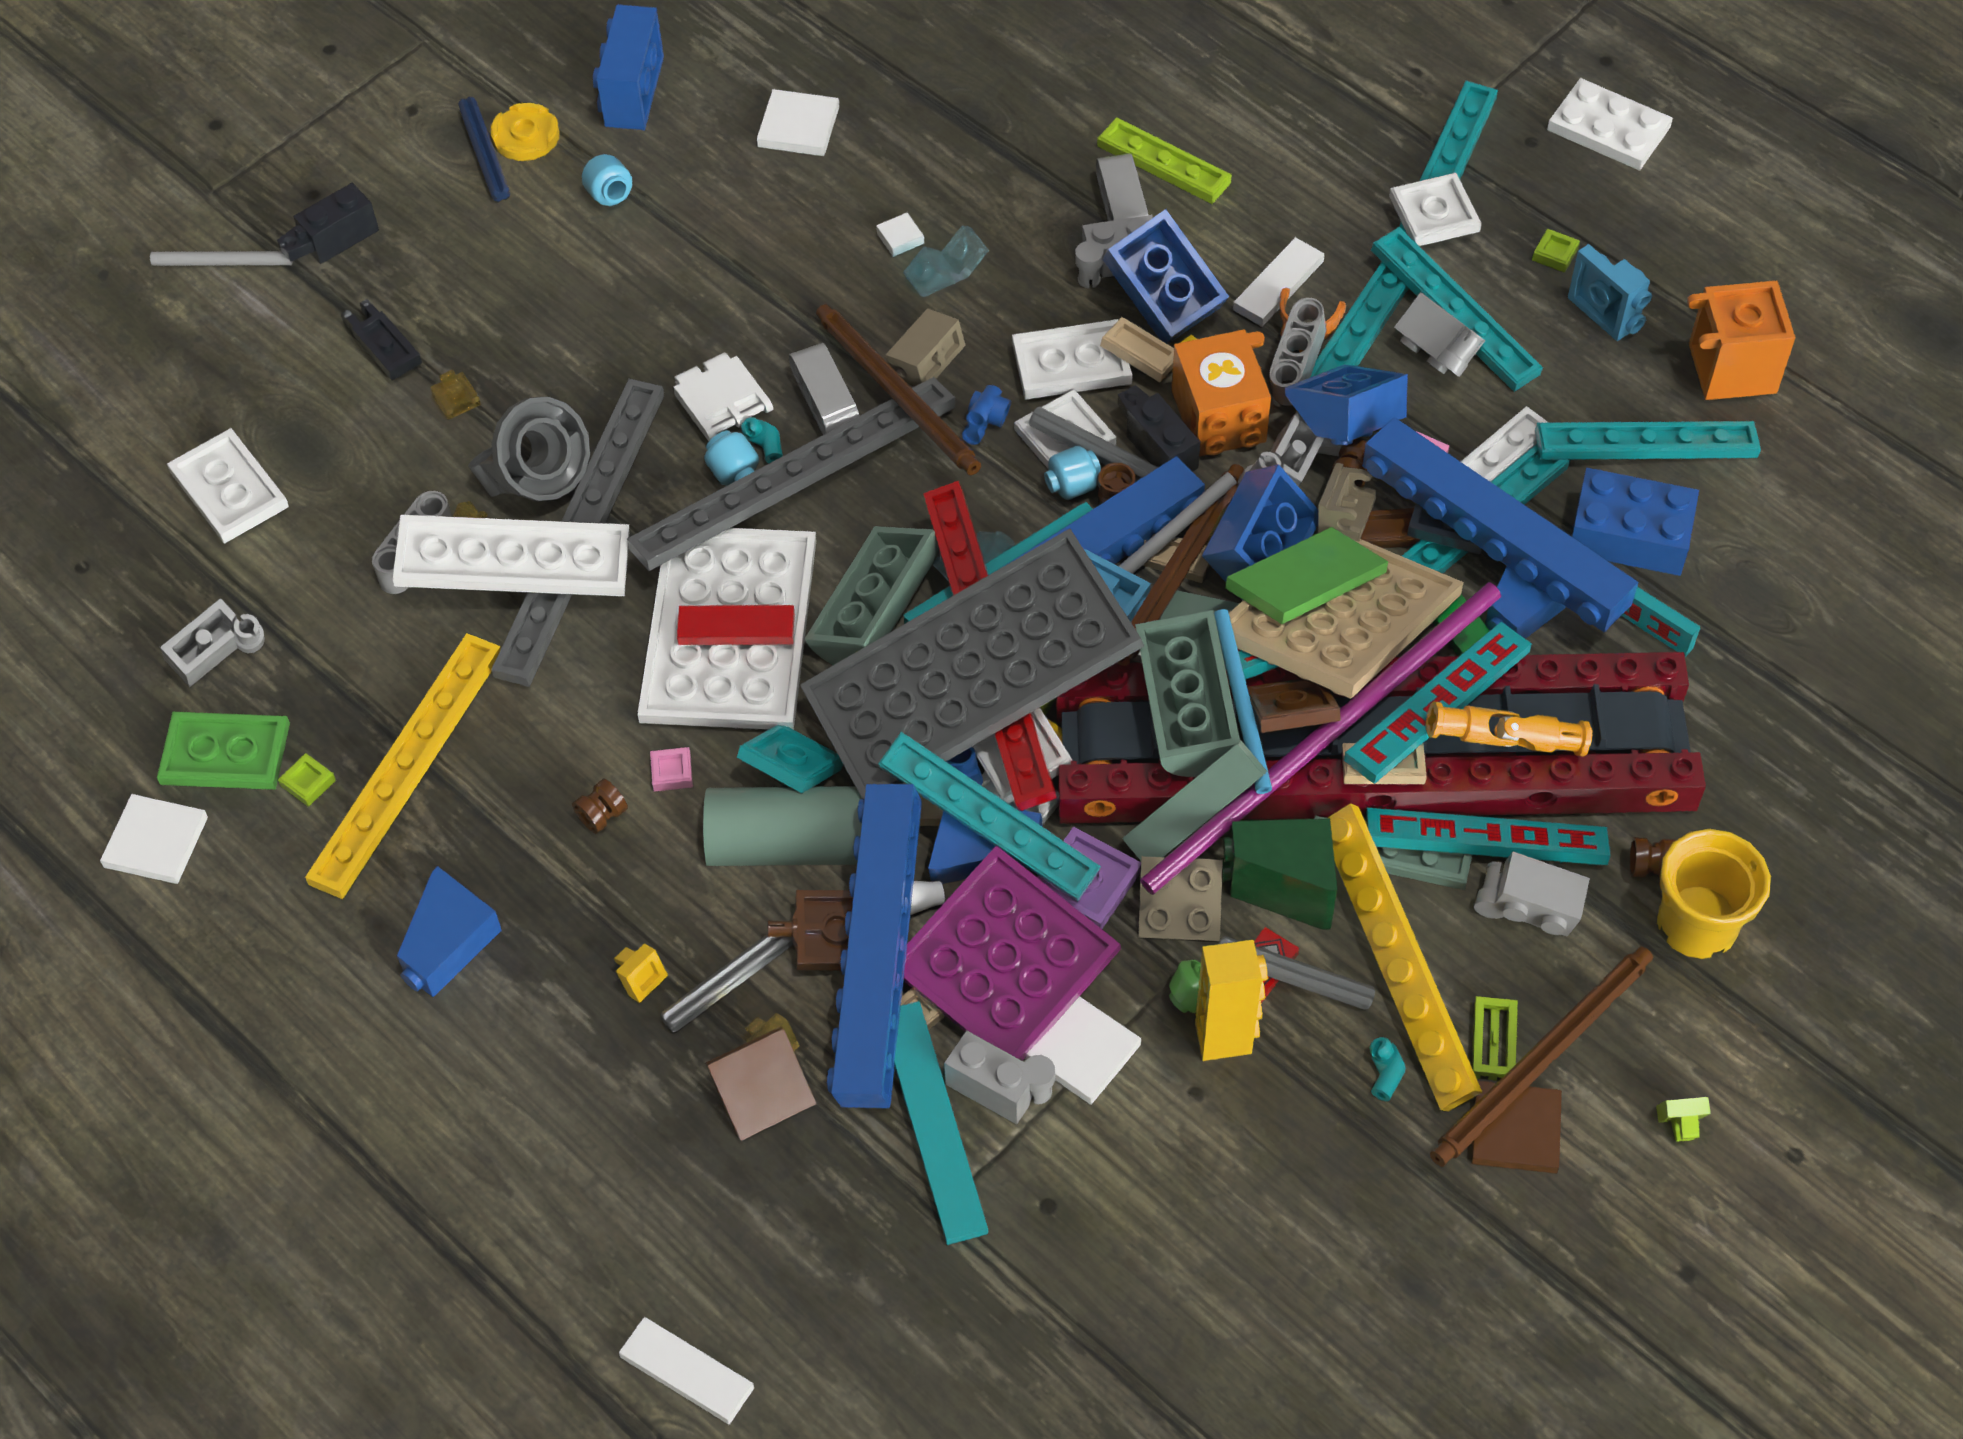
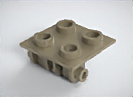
(1184, 906)

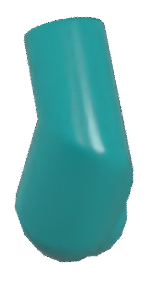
(764, 435)
(1389, 1065)

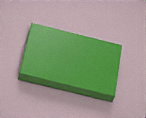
(223, 750)

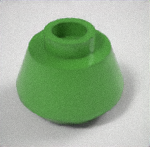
(1185, 986)

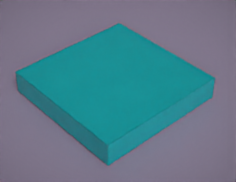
(790, 758)

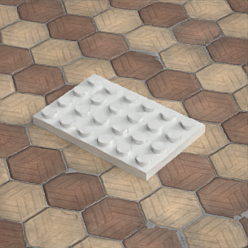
(729, 682)

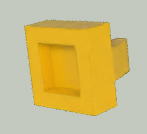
(640, 971)

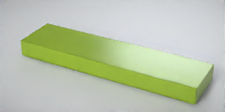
(1165, 160)

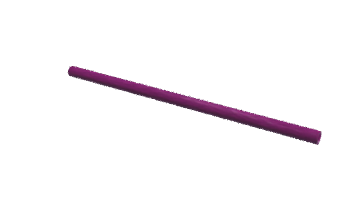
(1321, 737)

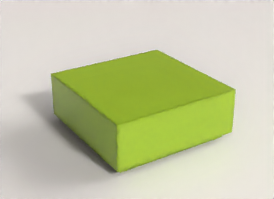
(1556, 250)
(307, 779)

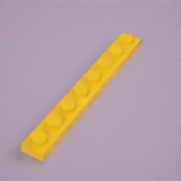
(403, 767)
(1401, 961)

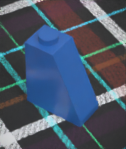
(1521, 605)
(960, 849)
(444, 933)

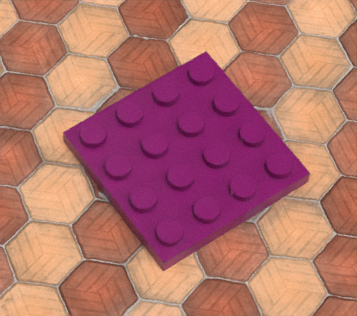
(1006, 955)

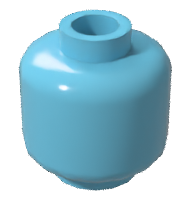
(607, 180)
(730, 457)
(1072, 472)

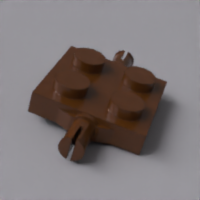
(817, 928)

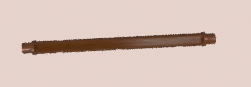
(899, 390)
(1181, 561)
(1540, 1056)

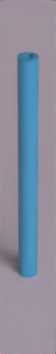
(1241, 695)

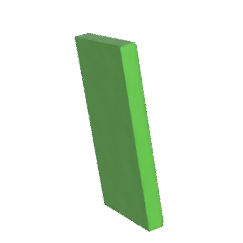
(1306, 575)

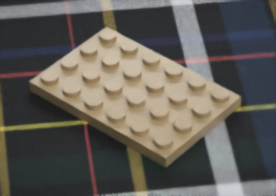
(1354, 633)

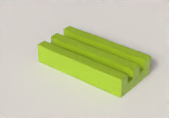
(1495, 1005)

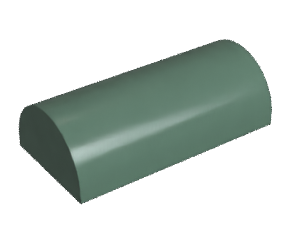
(873, 591)
(1188, 692)
(780, 826)

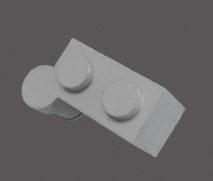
(1096, 241)
(1439, 334)
(1292, 450)
(210, 640)
(1533, 894)
(997, 1077)

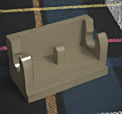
(927, 347)
(1346, 504)

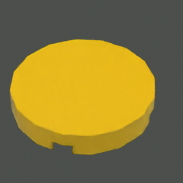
(525, 132)

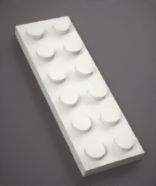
(511, 555)

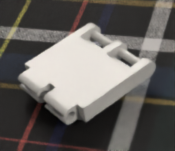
(720, 395)

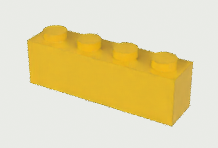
(1229, 999)

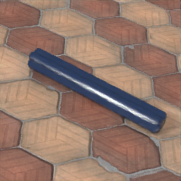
(484, 149)

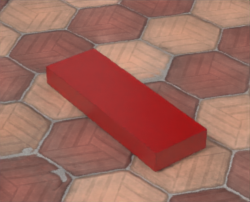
(736, 625)

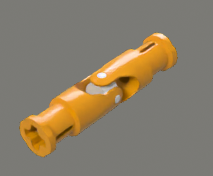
(1533, 733)

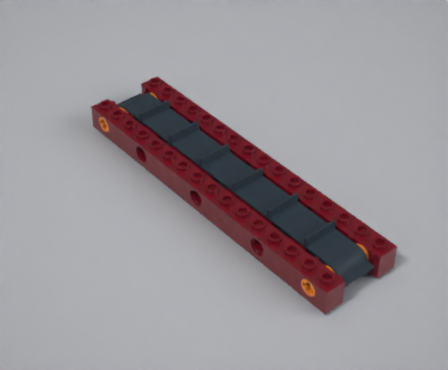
(1633, 765)

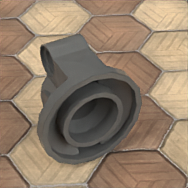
(557, 454)

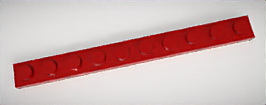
(966, 566)

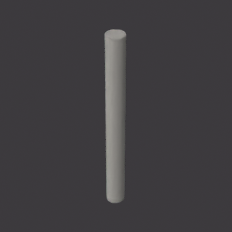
(218, 258)
(1179, 523)

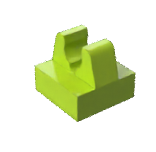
(1684, 1116)

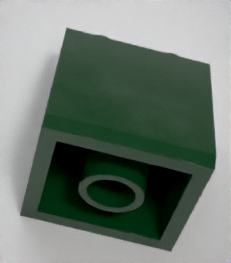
(1283, 868)

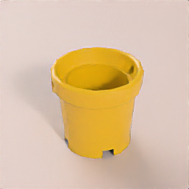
(1710, 890)

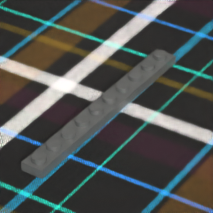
(782, 478)
(590, 504)

